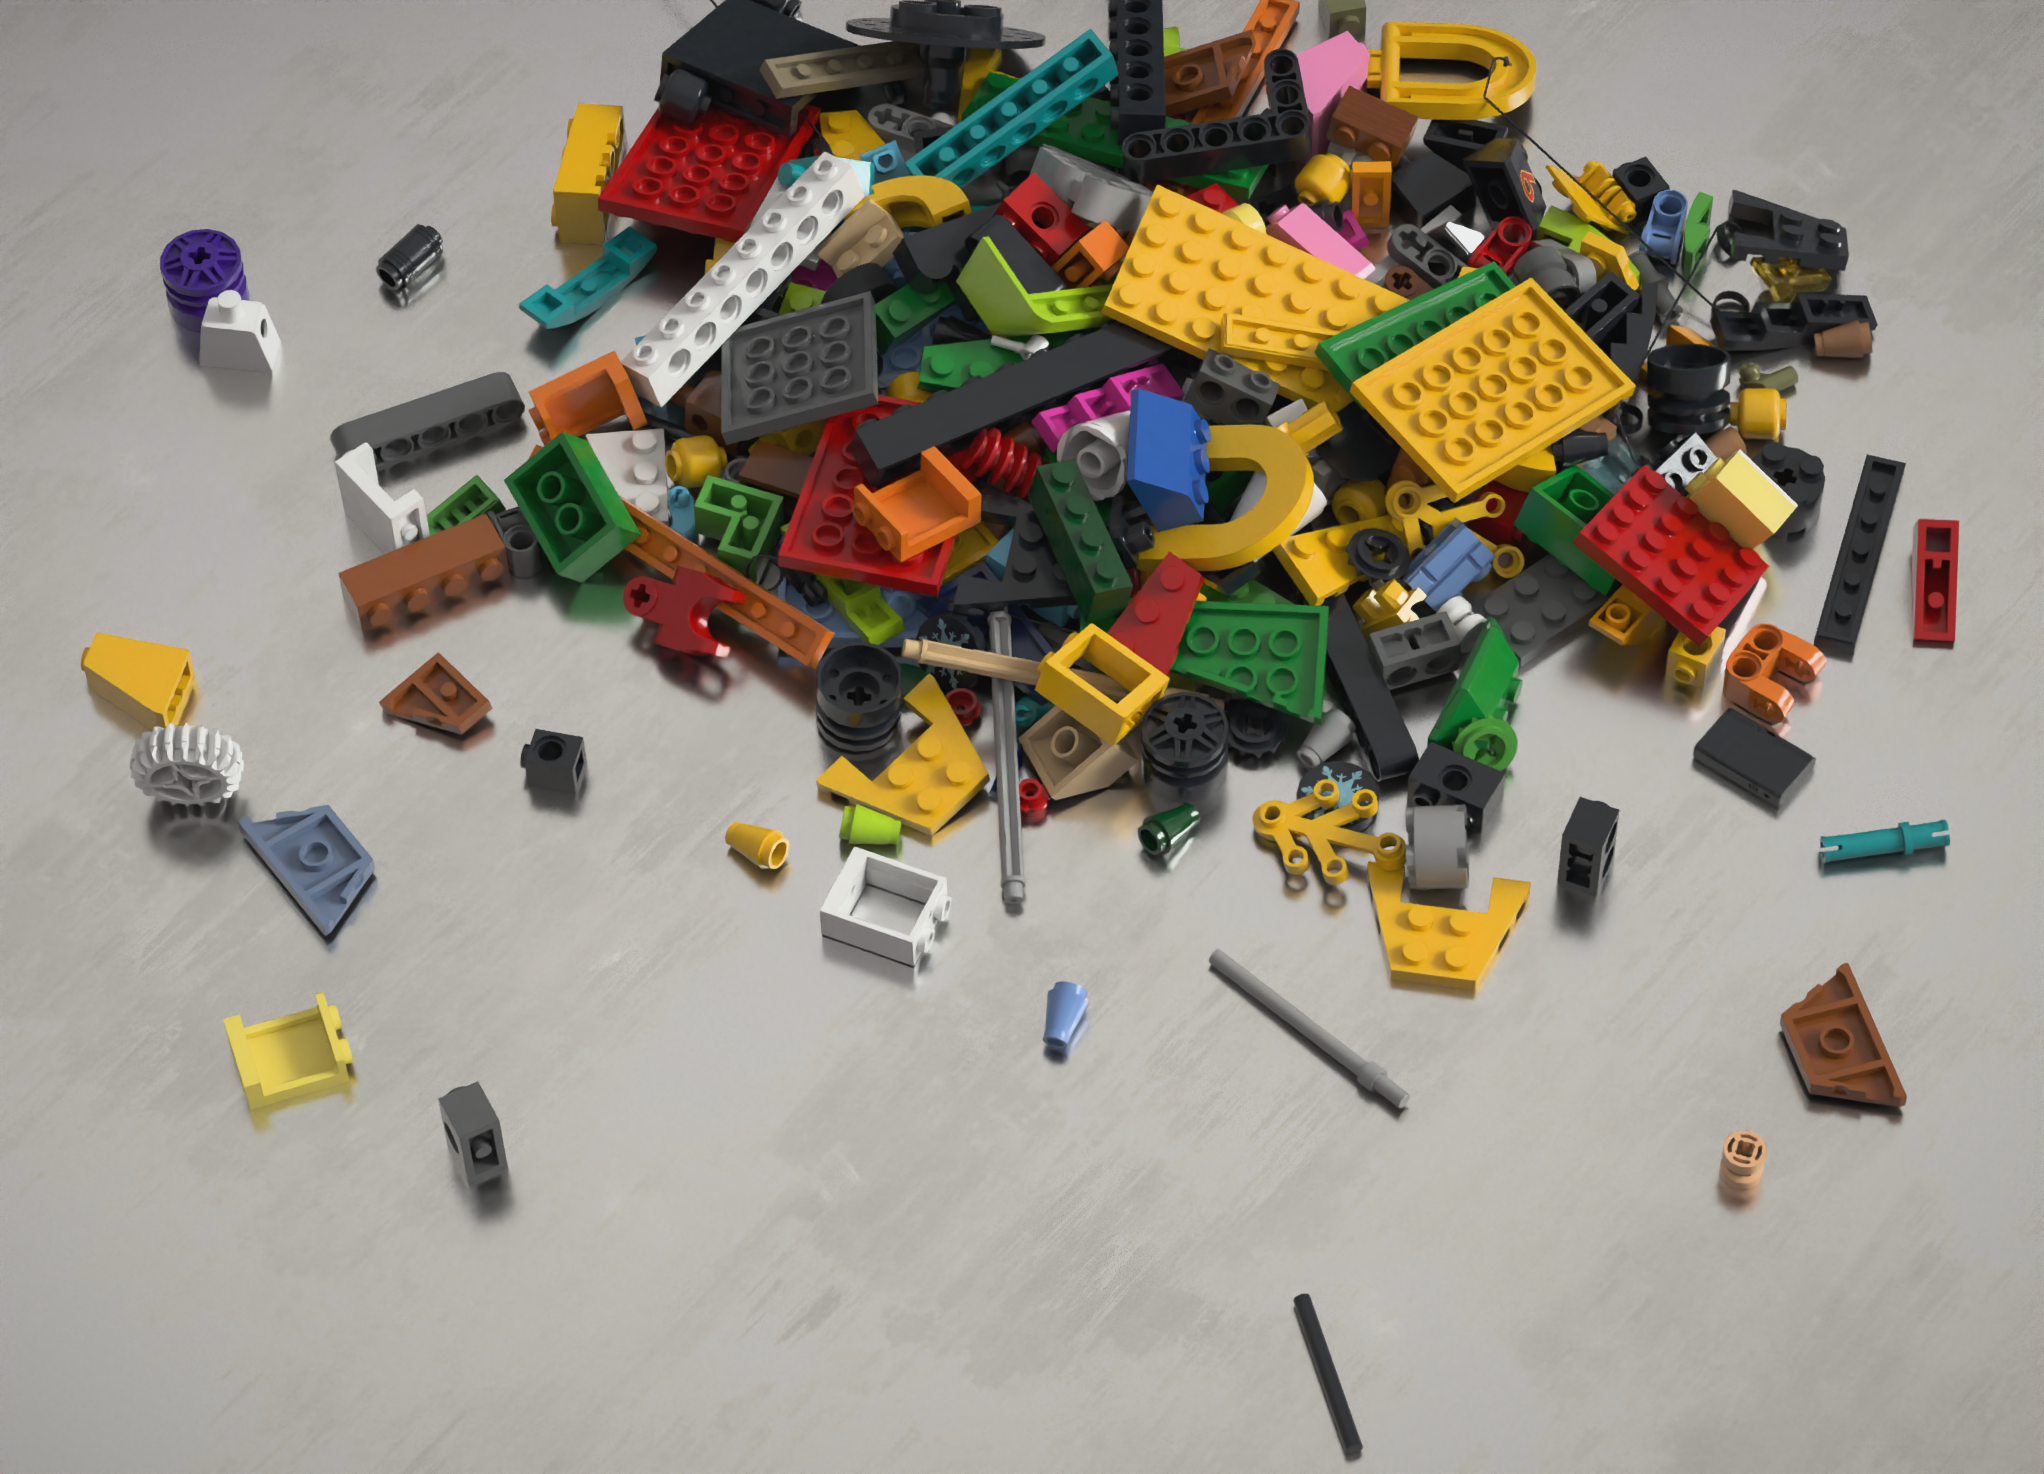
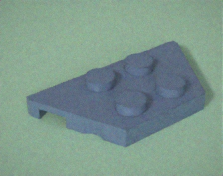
(313, 860)

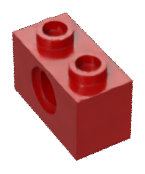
(1038, 202)

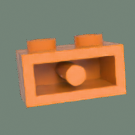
(1092, 258)

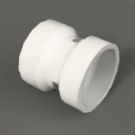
(1465, 622)

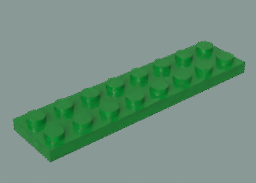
(1088, 135)

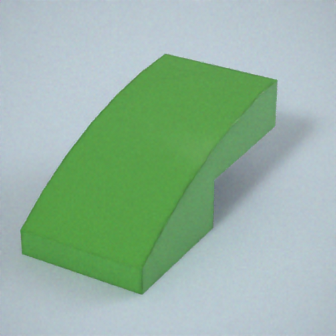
(1696, 232)

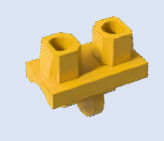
(1387, 607)

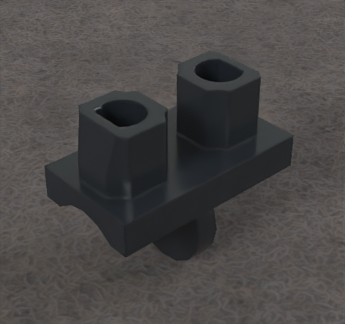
(1129, 529)

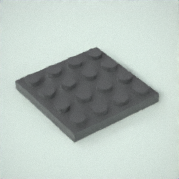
(799, 368)

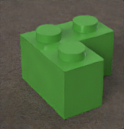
(742, 519)

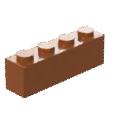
(424, 572)

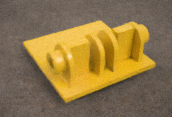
(1604, 188)

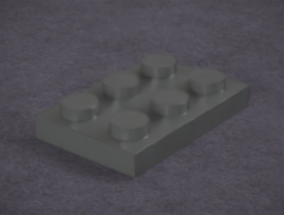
(1540, 607)

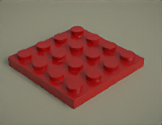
(1671, 555)

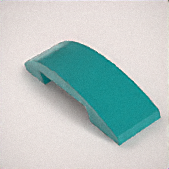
(593, 286)

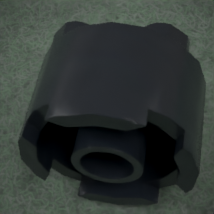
(1800, 478)

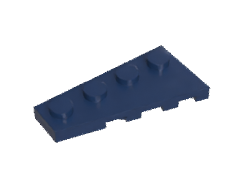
(1025, 638)

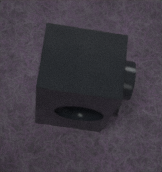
(1445, 770)

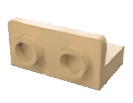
(863, 238)

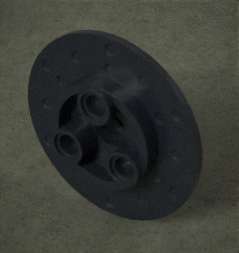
(945, 40)

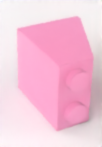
(1326, 75)

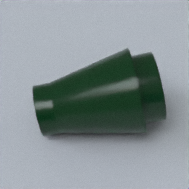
(1164, 830)

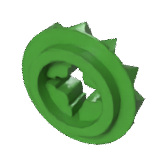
(1501, 737)

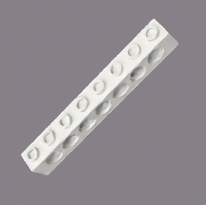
(742, 279)

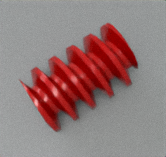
(1003, 461)

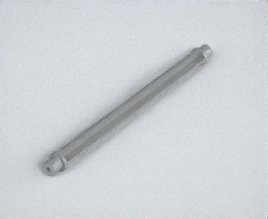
(1006, 764)

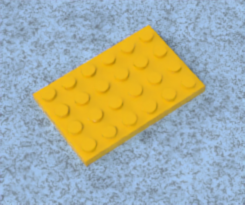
(1492, 389)

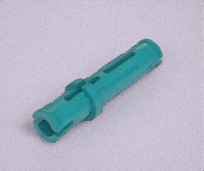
(1885, 841)

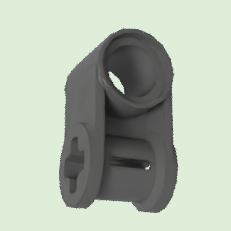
(520, 542)

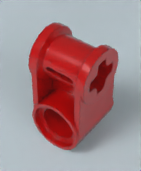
(1500, 250)

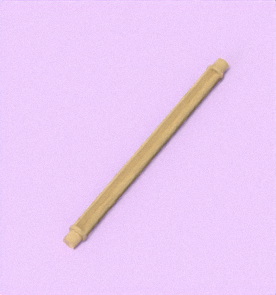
(1009, 667)

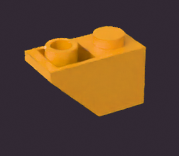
(1626, 619)

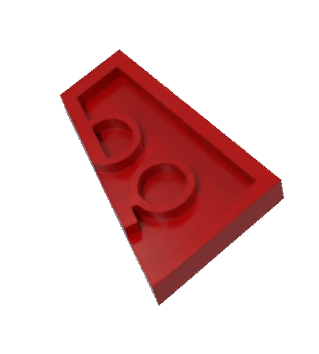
(1159, 613)

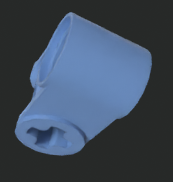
(1666, 226)

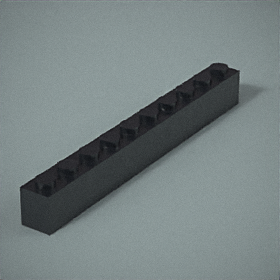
(1003, 399)

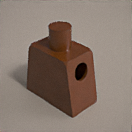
(704, 410)

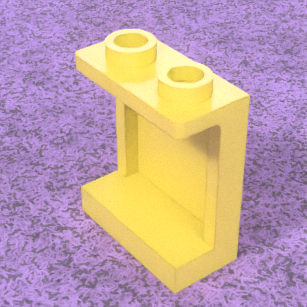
(289, 1054)

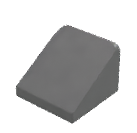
(1456, 238)

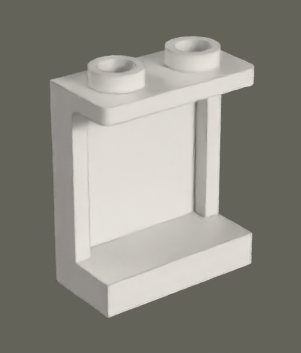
(384, 521)

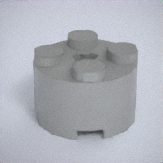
(1437, 847)

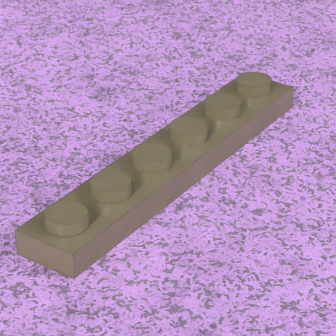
(842, 68)

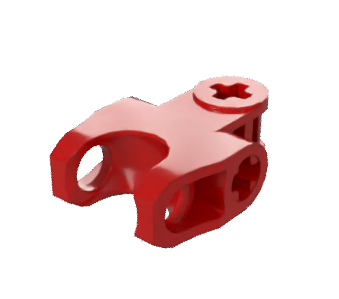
(682, 608)

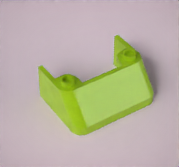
(1014, 312)

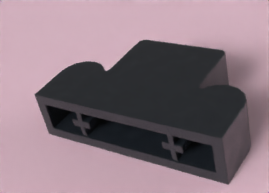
(941, 255)

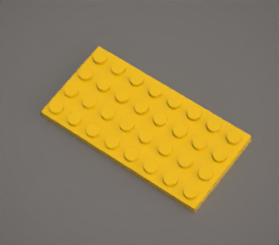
(1198, 264)

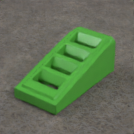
(465, 498)

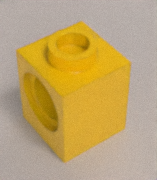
(1693, 663)

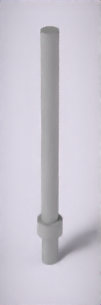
(1369, 1074)

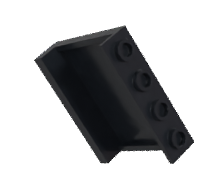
(731, 48)

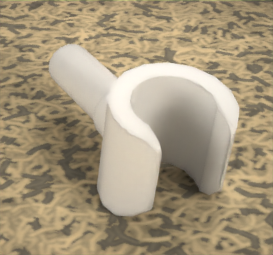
(1025, 350)

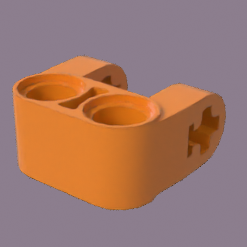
(1756, 662)

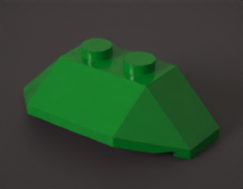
(1482, 688)

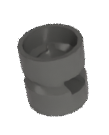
(1550, 273)

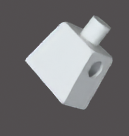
(238, 335)

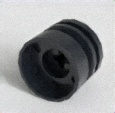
(1688, 389)
(859, 696)
(1184, 747)

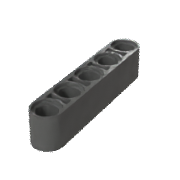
(433, 420)

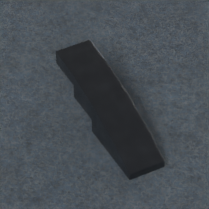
(1789, 324)
(1633, 340)

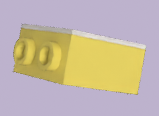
(1741, 499)

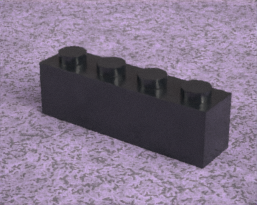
(1604, 308)

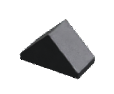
(1460, 138)

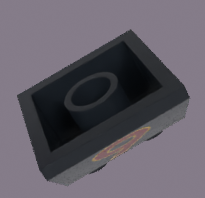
(1505, 182)

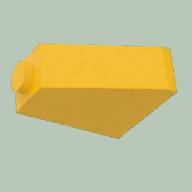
(139, 677)

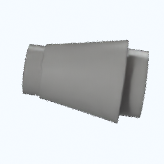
(1326, 739)

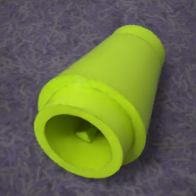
(867, 826)

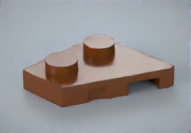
(437, 697)

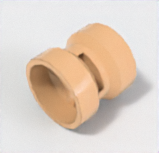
(1743, 1160)

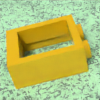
(1088, 704)

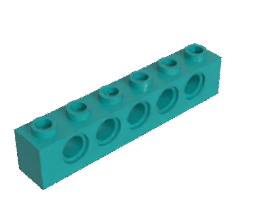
(1018, 113)

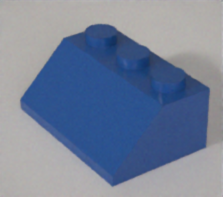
(1167, 459)

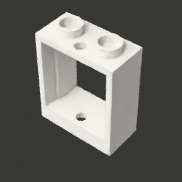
(873, 869)

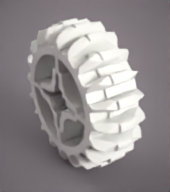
(186, 764)

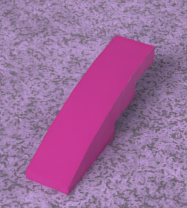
(1104, 401)

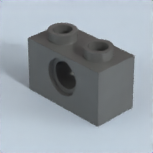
(473, 1131)

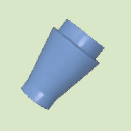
(1063, 1012)

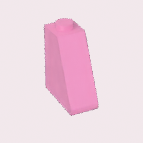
(1309, 233)

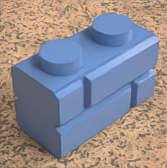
(1449, 564)

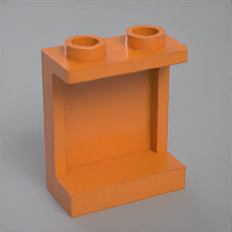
(585, 400)
(919, 507)

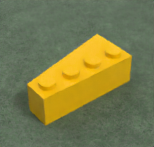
(585, 169)

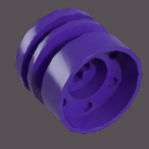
(197, 269)

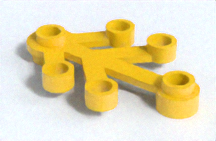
(1440, 519)
(1326, 830)

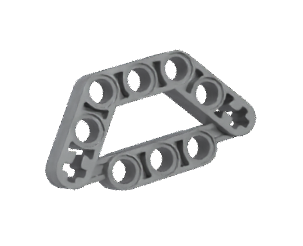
(1091, 189)

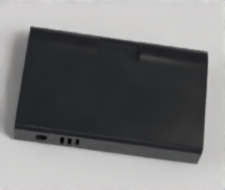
(1754, 757)

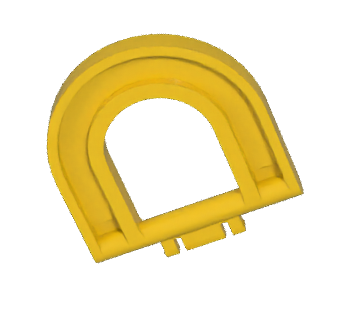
(1452, 101)
(1266, 524)

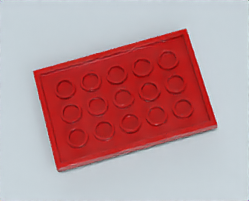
(702, 173)
(824, 531)

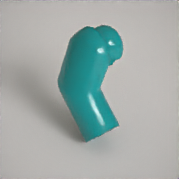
(1029, 711)

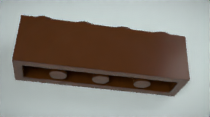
(777, 472)

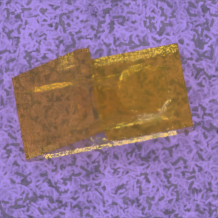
(1786, 278)

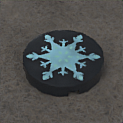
(956, 631)
(1349, 780)

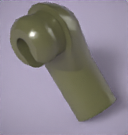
(1752, 378)

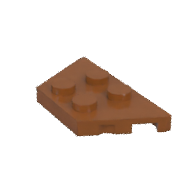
(1206, 73)
(1840, 1044)

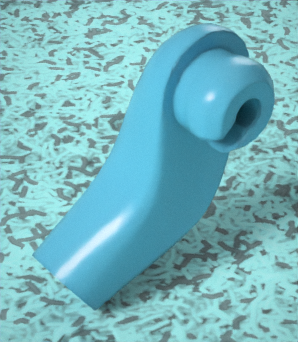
(682, 512)

